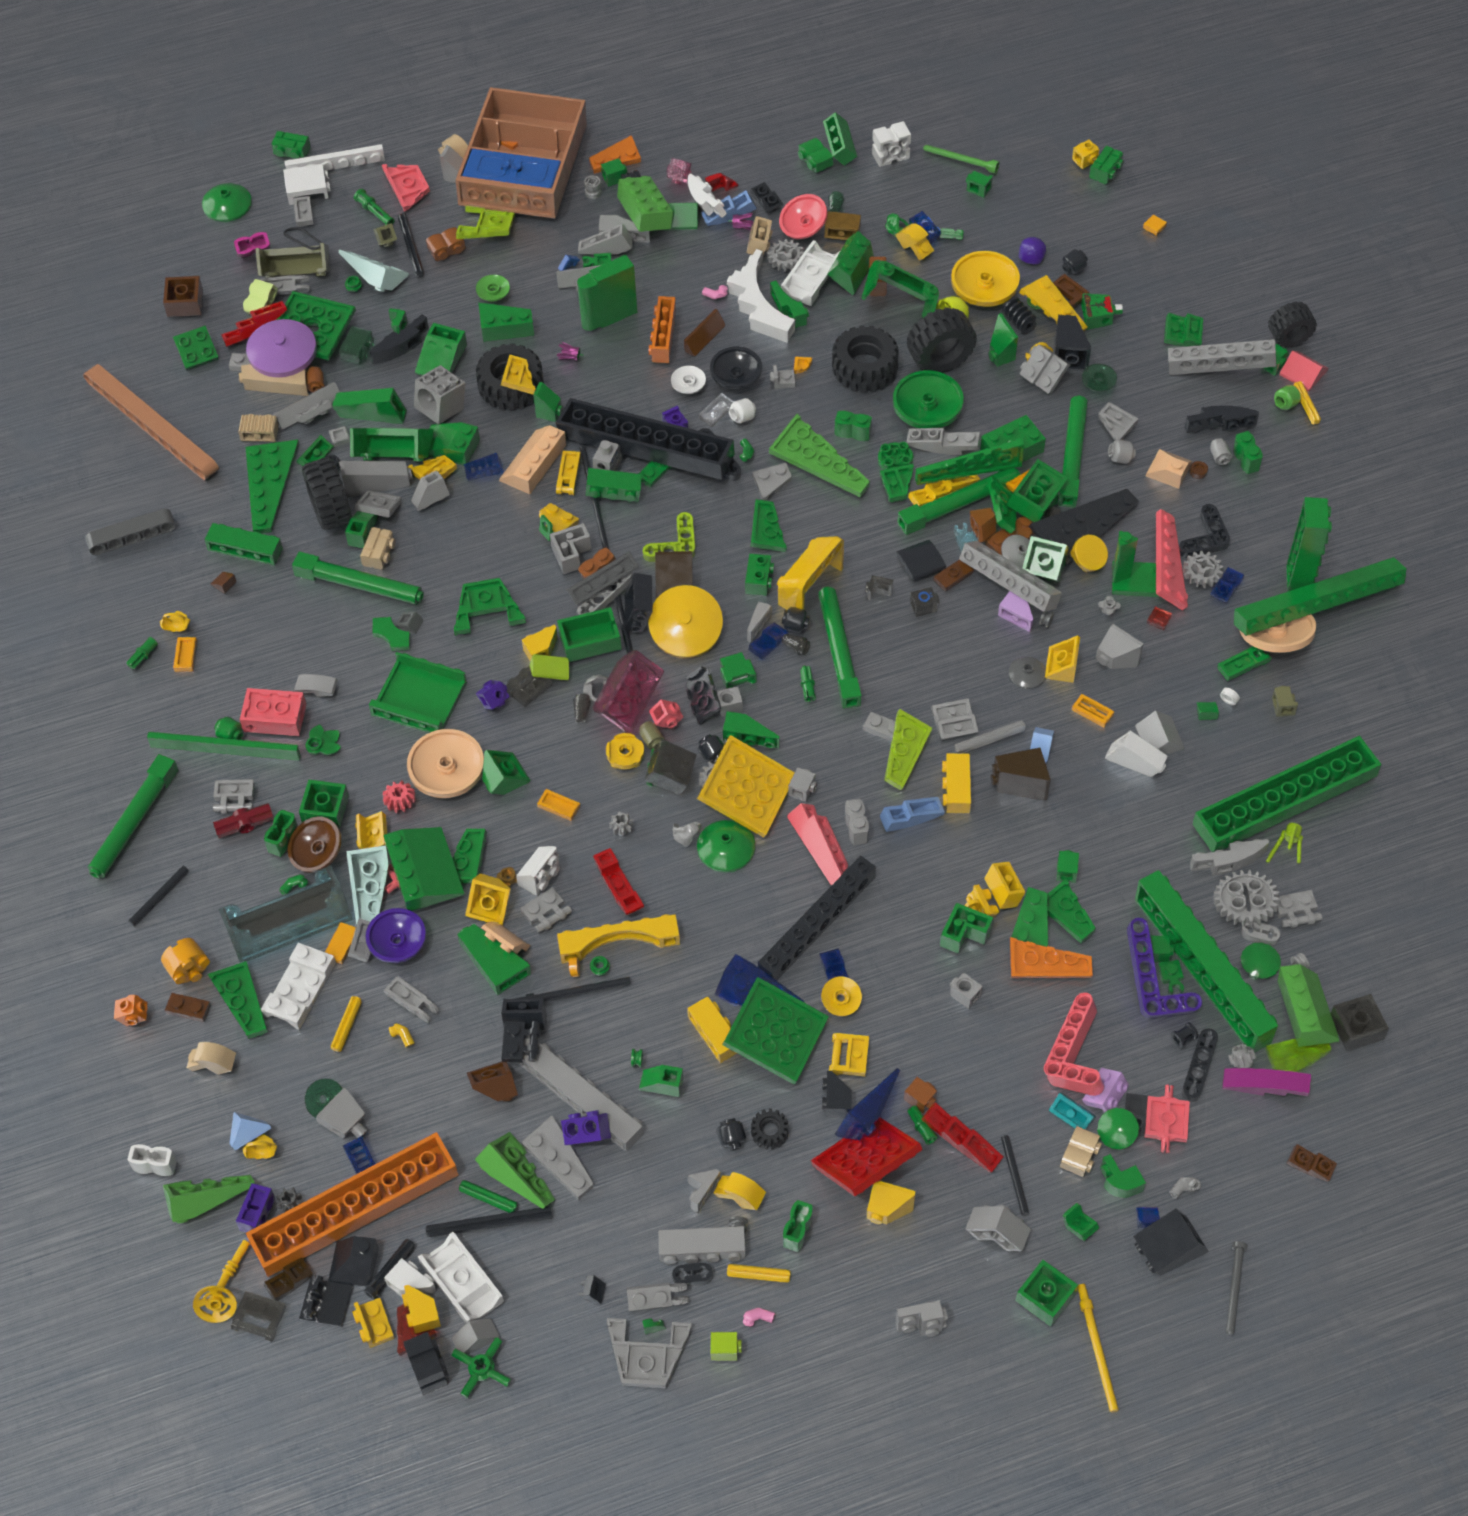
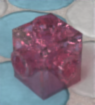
(678, 170)

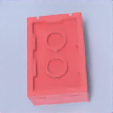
(273, 712)

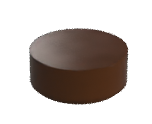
(1198, 470)

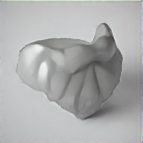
(587, 689)
(685, 833)

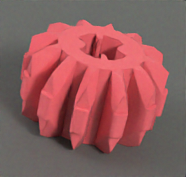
(399, 797)

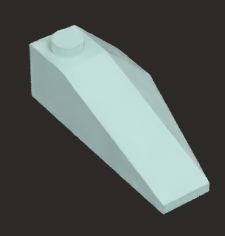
(375, 272)

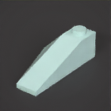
(367, 877)

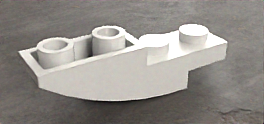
(704, 197)

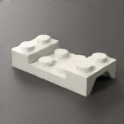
(809, 274)
(299, 985)
(461, 1279)

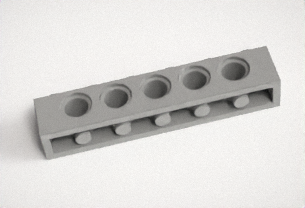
(1222, 357)
(1010, 576)

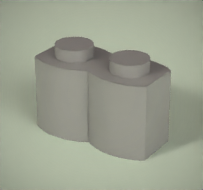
(856, 822)

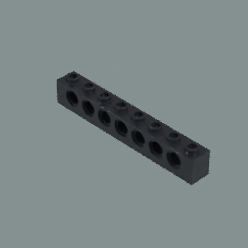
(818, 918)

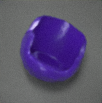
(1032, 250)

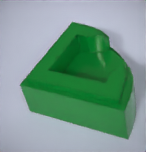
(652, 1327)

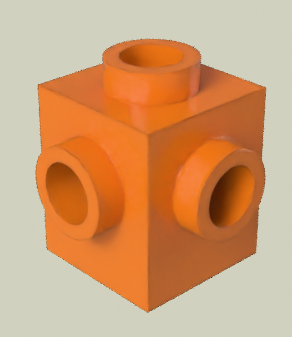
(130, 1010)

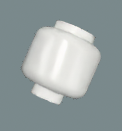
(742, 410)

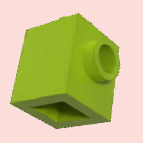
(725, 1346)

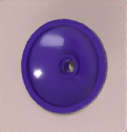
(393, 926)

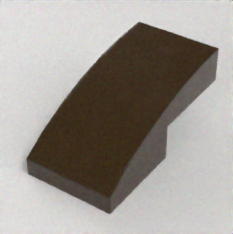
(289, 1280)

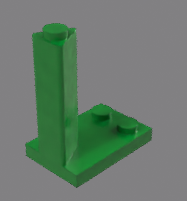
(1131, 577)

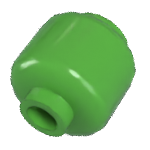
(1287, 397)

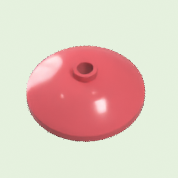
(803, 216)

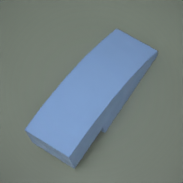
(738, 205)
(911, 813)

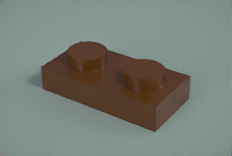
(187, 1007)

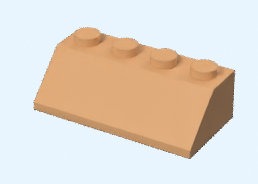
(534, 459)

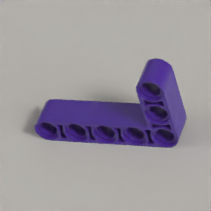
(1150, 977)

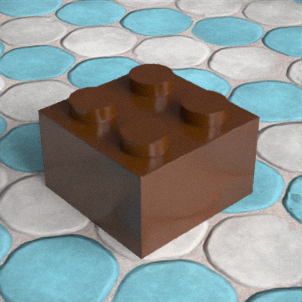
(183, 296)

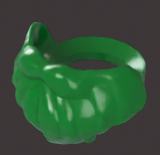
(892, 224)

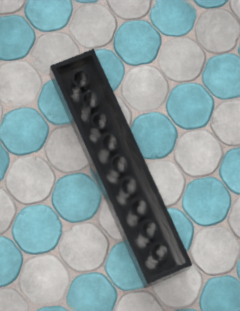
(647, 438)

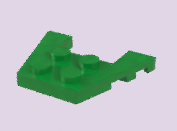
(485, 598)

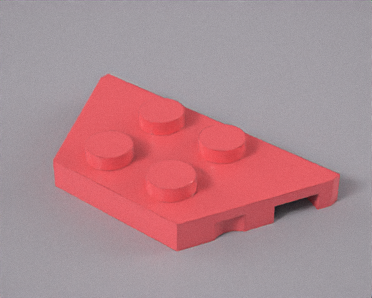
(407, 184)

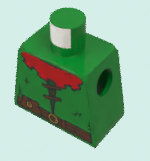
(1098, 310)

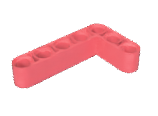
(1060, 1062)

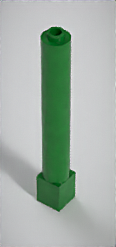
(1073, 451)
(916, 516)
(311, 567)
(847, 681)
(159, 776)

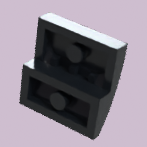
(921, 559)

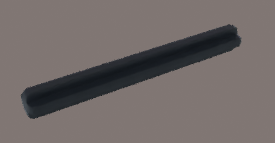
(410, 244)

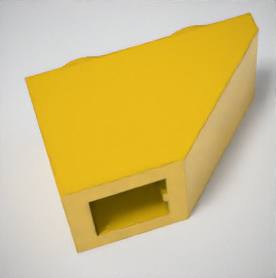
(541, 642)
(422, 1310)

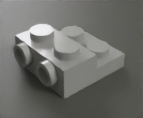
(1044, 368)
(927, 1317)

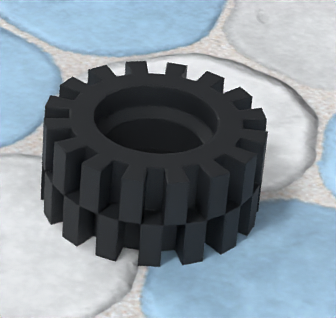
(769, 1140)

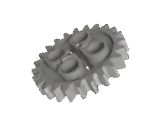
(1231, 901)

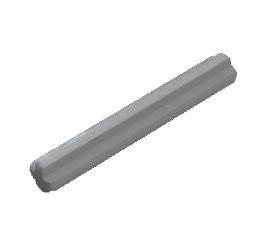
(990, 737)

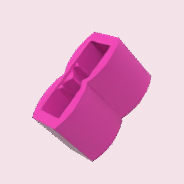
(246, 245)

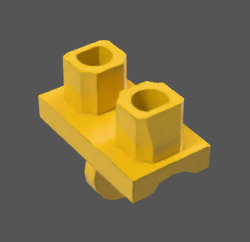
(979, 899)

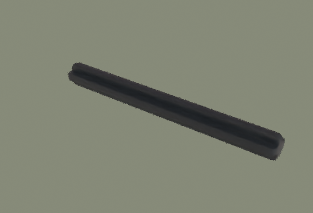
(488, 1221)

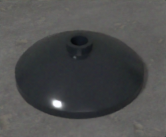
(736, 367)

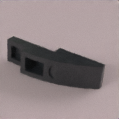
(399, 344)
(1225, 416)

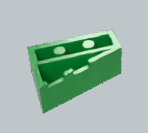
(505, 322)

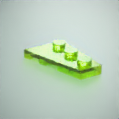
(1290, 1057)

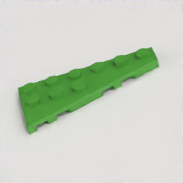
(812, 453)

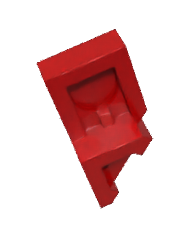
(721, 181)

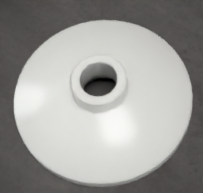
(688, 379)

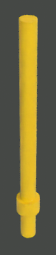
(1087, 1306)

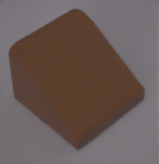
(224, 582)

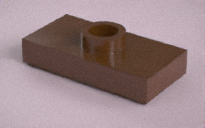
(953, 575)

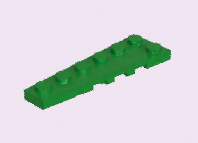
(983, 461)

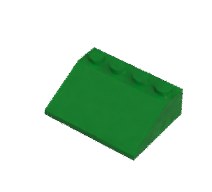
(423, 866)

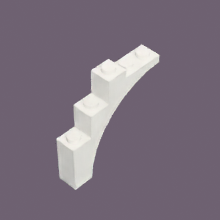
(762, 316)

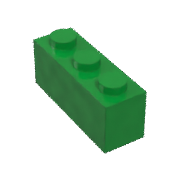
(840, 138)
(613, 485)

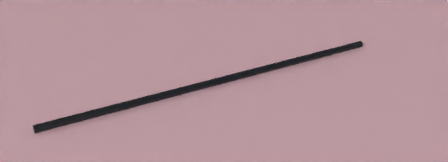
(600, 525)

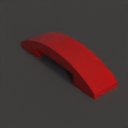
(617, 882)

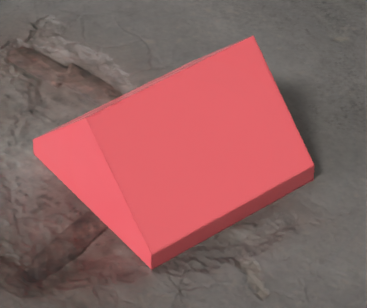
(1304, 369)

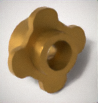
(505, 872)

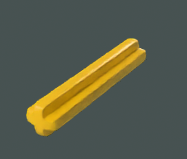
(1307, 404)
(346, 1024)
(758, 1273)

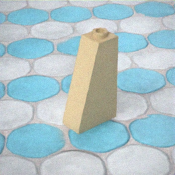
(256, 381)

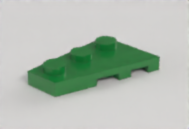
(1000, 497)
(765, 527)

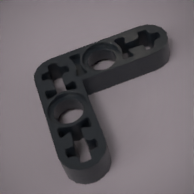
(1212, 537)

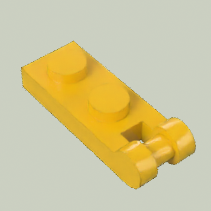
(568, 472)

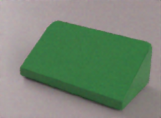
(316, 451)

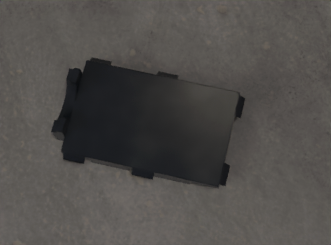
(702, 694)

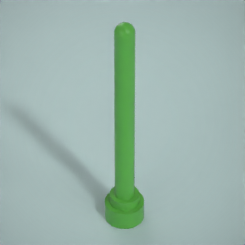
(991, 166)

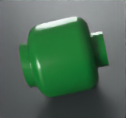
(228, 728)

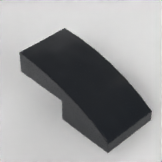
(1137, 1106)

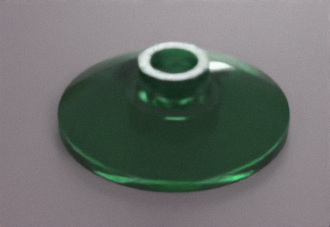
(1099, 377)
(325, 1087)

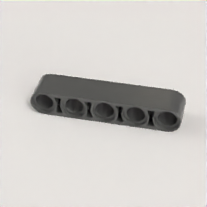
(130, 531)

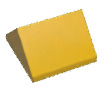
(1063, 660)

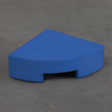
(568, 261)

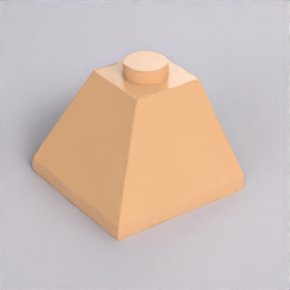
(1169, 468)

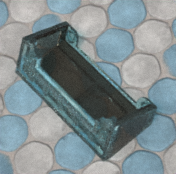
(287, 917)

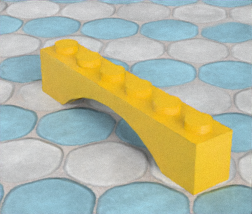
(658, 931)

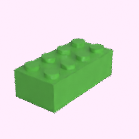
(644, 203)

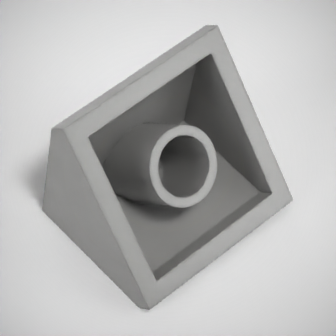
(1160, 732)

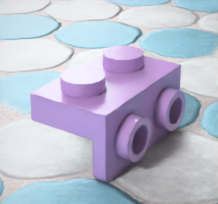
(1114, 1087)

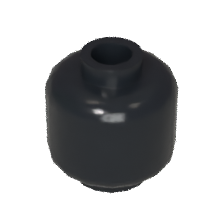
(1074, 261)
(795, 619)
(710, 747)
(731, 1134)

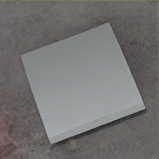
(954, 719)

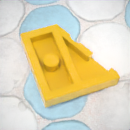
(517, 375)
(558, 517)

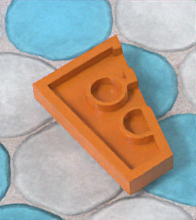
(624, 150)

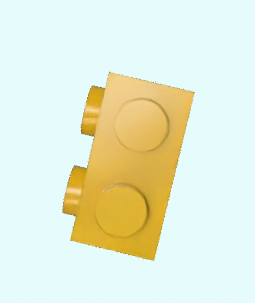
(1004, 885)

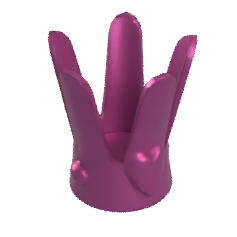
(739, 222)
(569, 352)

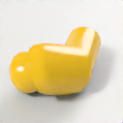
(403, 1032)

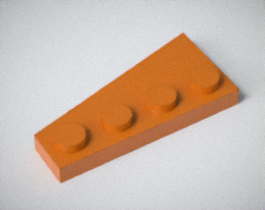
(1038, 961)

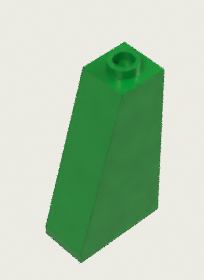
(371, 405)
(496, 965)

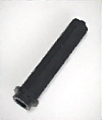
(372, 1290)

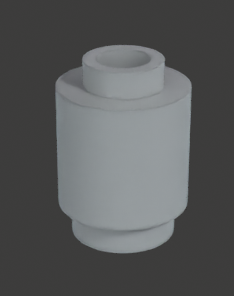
(1221, 451)

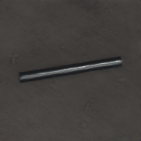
(158, 895)
(1015, 1175)

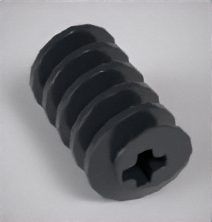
(1019, 315)

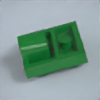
(195, 347)

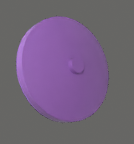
(281, 348)

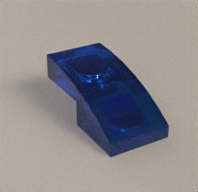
(768, 641)

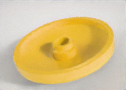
(985, 278)
(685, 621)

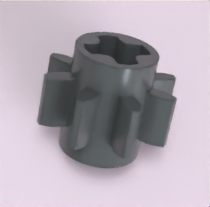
(287, 1195)

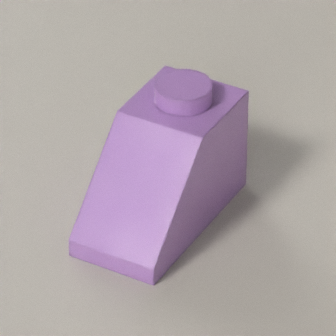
(1016, 611)

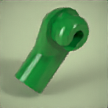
(748, 450)
(291, 882)

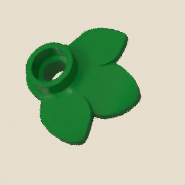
(325, 740)

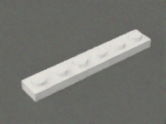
(341, 159)

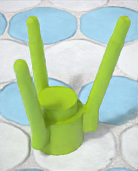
(1292, 835)

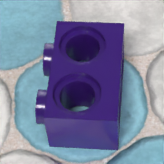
(586, 1131)
(255, 1207)

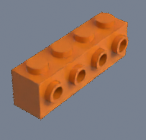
(663, 329)

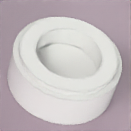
(1229, 696)

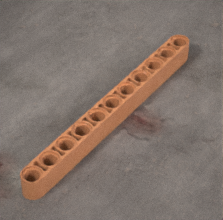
(151, 422)

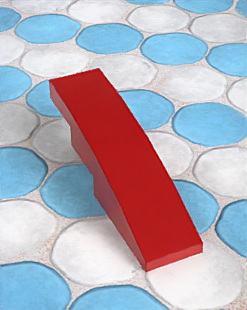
(259, 317)
(962, 1138)

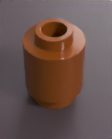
(314, 379)

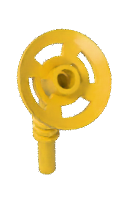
(216, 1297)

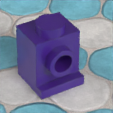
(674, 417)

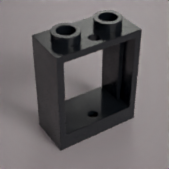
(638, 602)

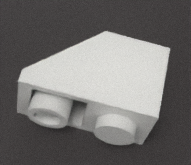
(407, 1274)

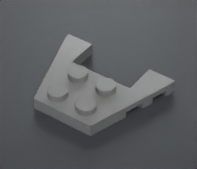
(646, 1363)

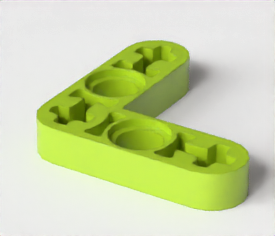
(675, 546)

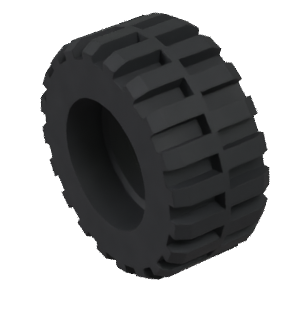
(941, 340)
(869, 342)
(494, 364)
(326, 493)

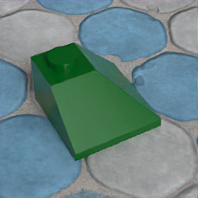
(1003, 343)
(502, 772)

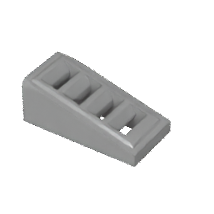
(759, 619)

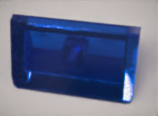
(926, 223)

